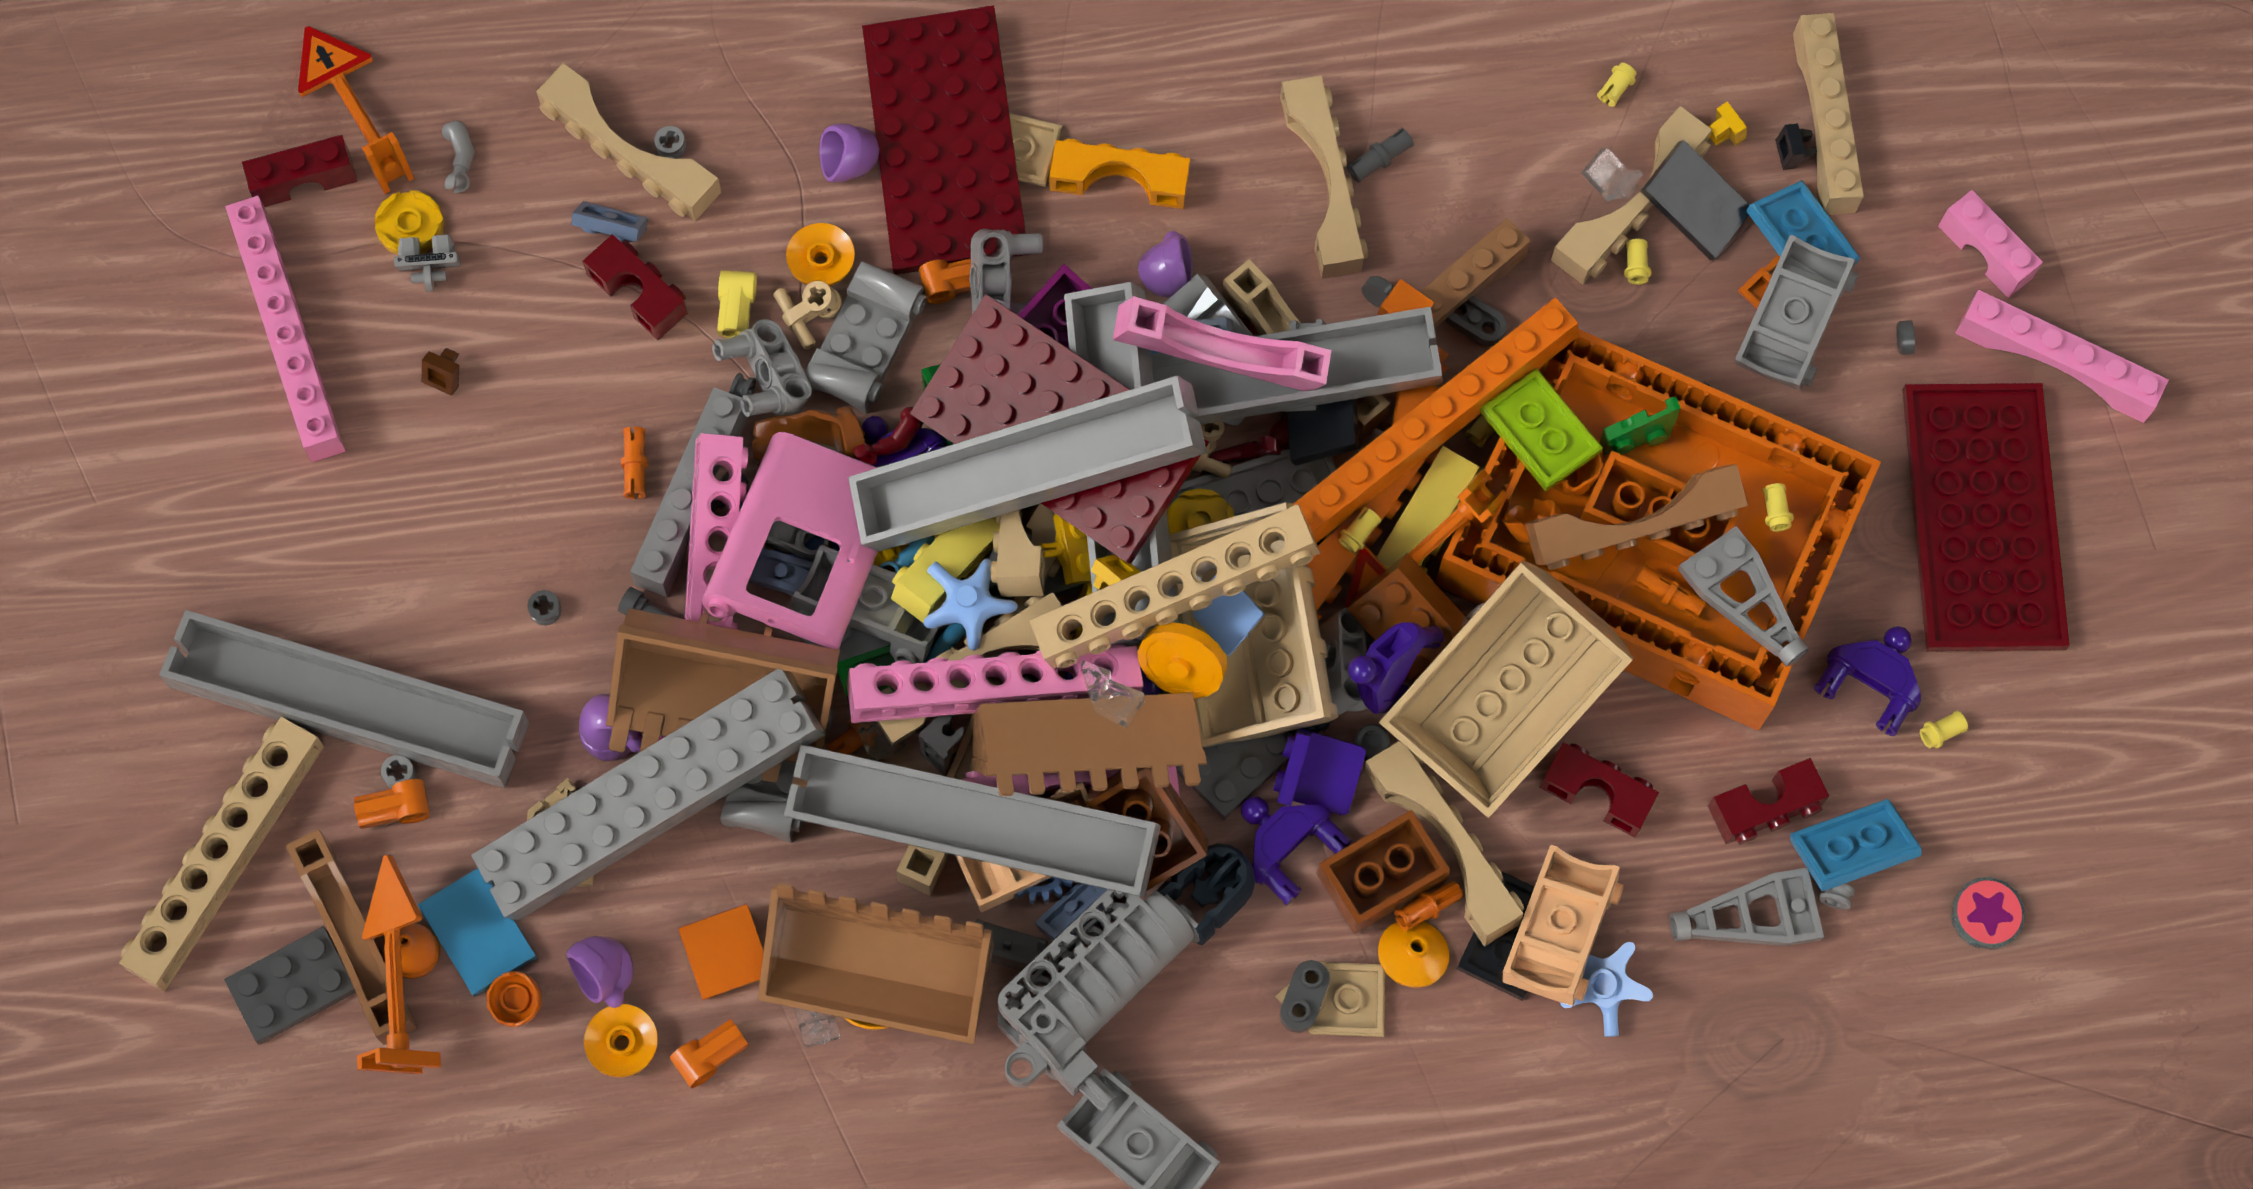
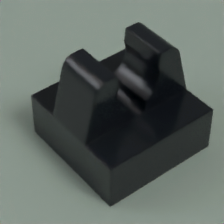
(1791, 146)

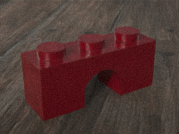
(317, 162)
(617, 265)
(1628, 797)
(1742, 816)

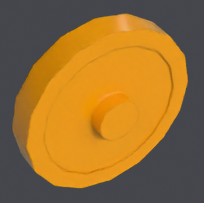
(1182, 659)

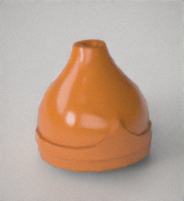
(419, 950)

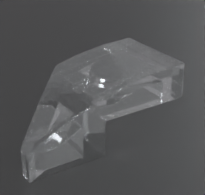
(1109, 697)

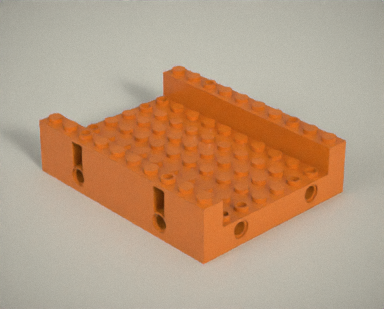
(1703, 657)

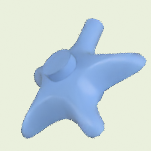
(967, 602)
(1611, 986)

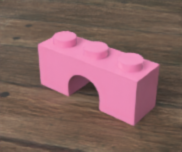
(2008, 257)

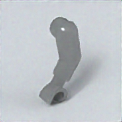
(464, 150)

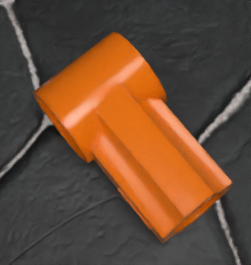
(945, 279)
(402, 803)
(700, 1058)

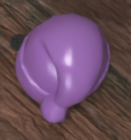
(847, 152)
(1167, 265)
(596, 735)
(601, 968)

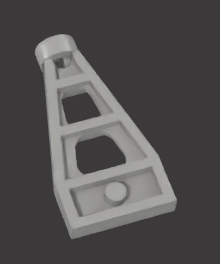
(1720, 561)
(1794, 904)

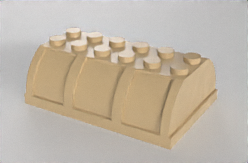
(1279, 670)
(1508, 687)

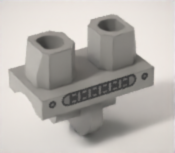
(411, 259)

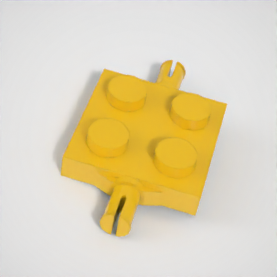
(1071, 550)

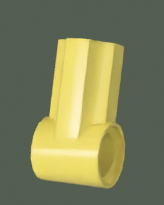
(735, 295)

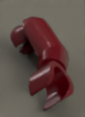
(897, 442)
(1248, 450)

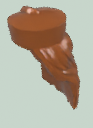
(836, 430)

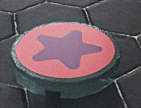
(1988, 913)

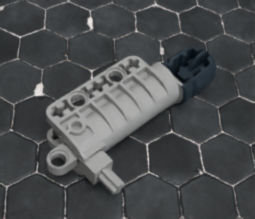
(1111, 970)

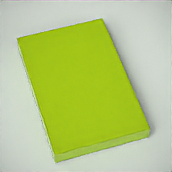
(1541, 429)

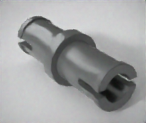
(1380, 155)

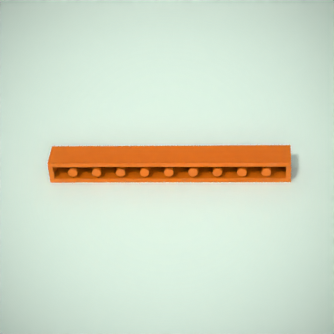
(1437, 418)

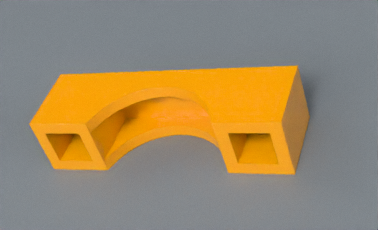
(1080, 165)

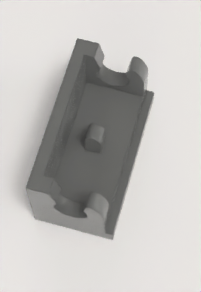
(937, 743)
(1013, 947)

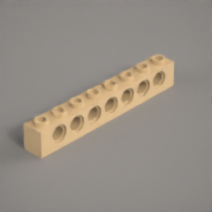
(1121, 598)
(222, 873)

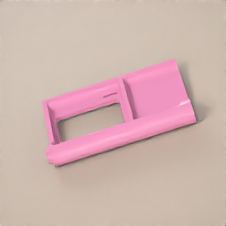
(812, 492)

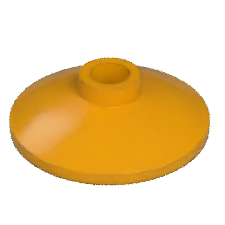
(818, 241)
(1412, 967)
(616, 1023)

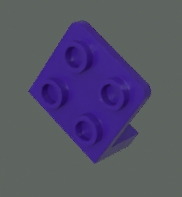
(1320, 771)

